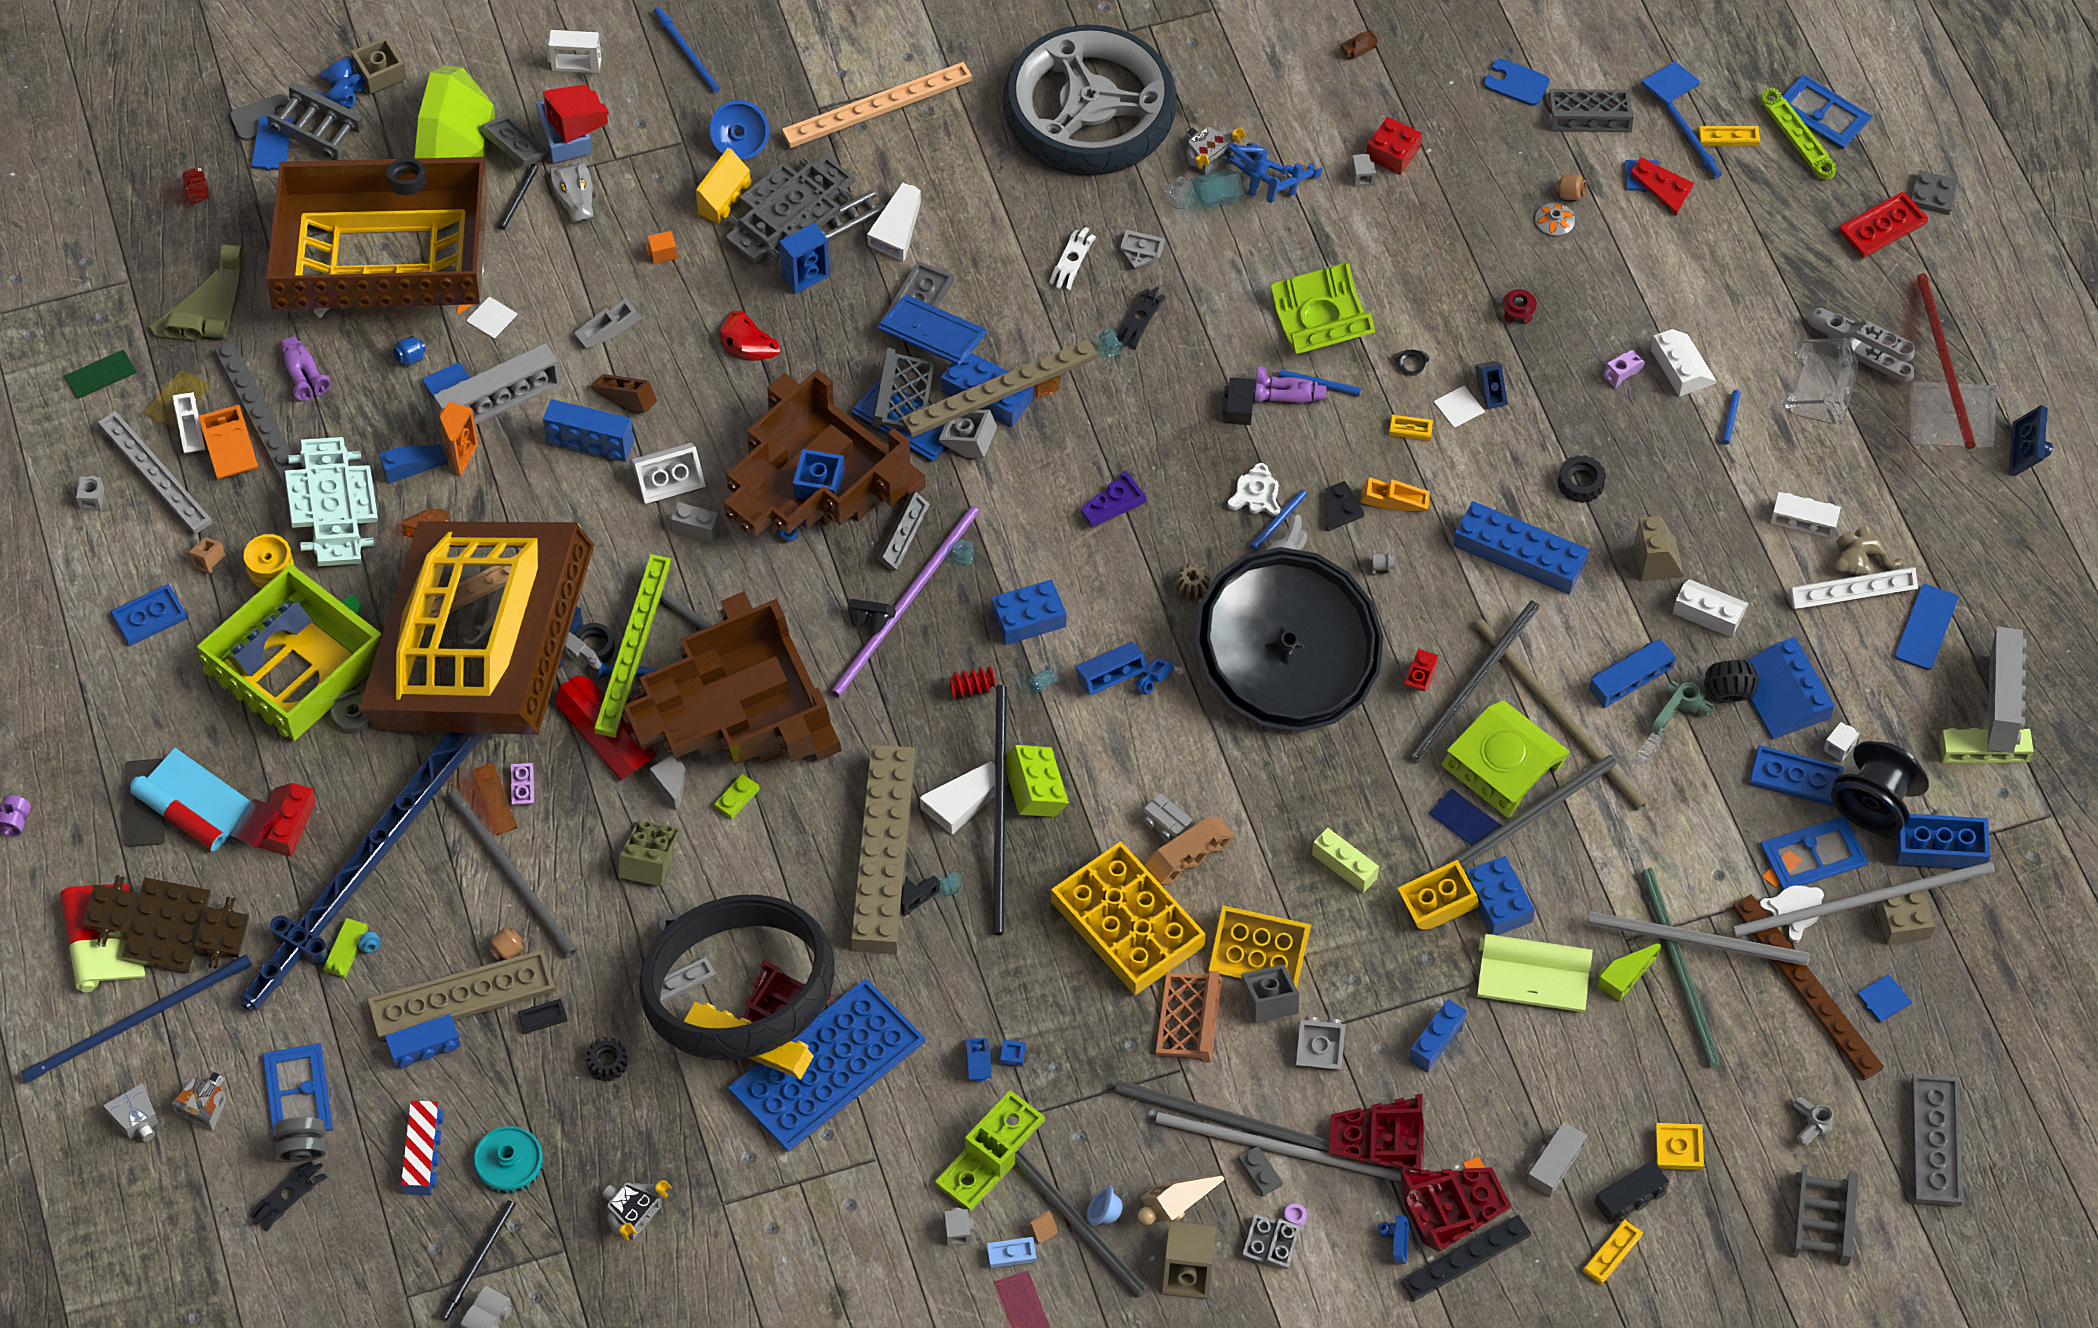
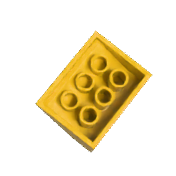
(1258, 941)

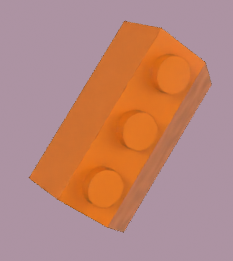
(458, 434)

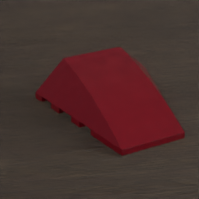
(771, 992)
(1381, 1134)
(1451, 1203)

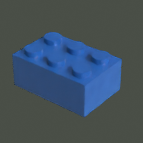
(804, 258)
(1028, 612)
(1500, 896)

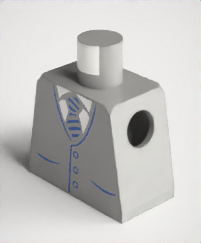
(133, 1113)

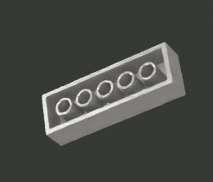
(504, 384)
(2006, 690)

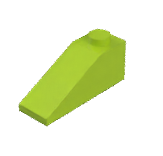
(1626, 971)

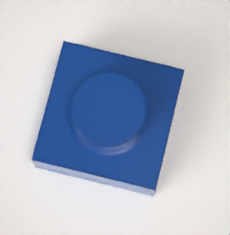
(1013, 1053)

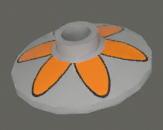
(1555, 219)

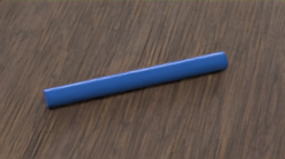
(1330, 384)
(1278, 520)

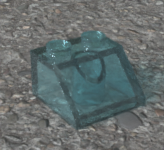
(1218, 187)

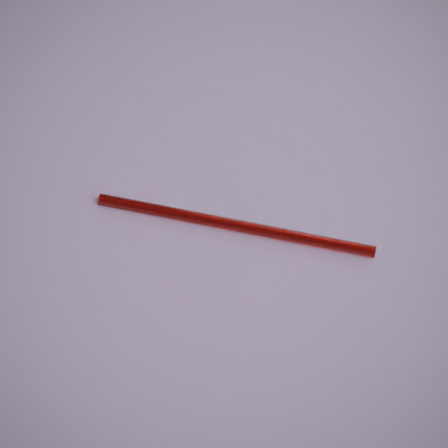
(1946, 361)

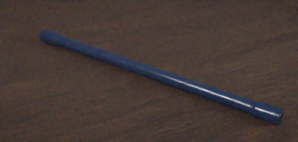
(40, 1068)

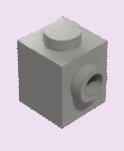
(958, 1226)

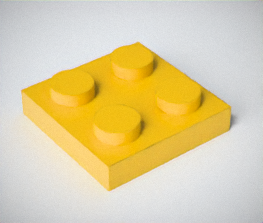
(1679, 1146)

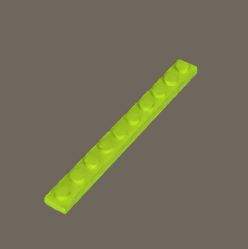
(633, 646)

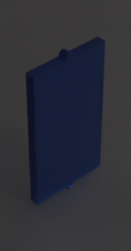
(1463, 818)

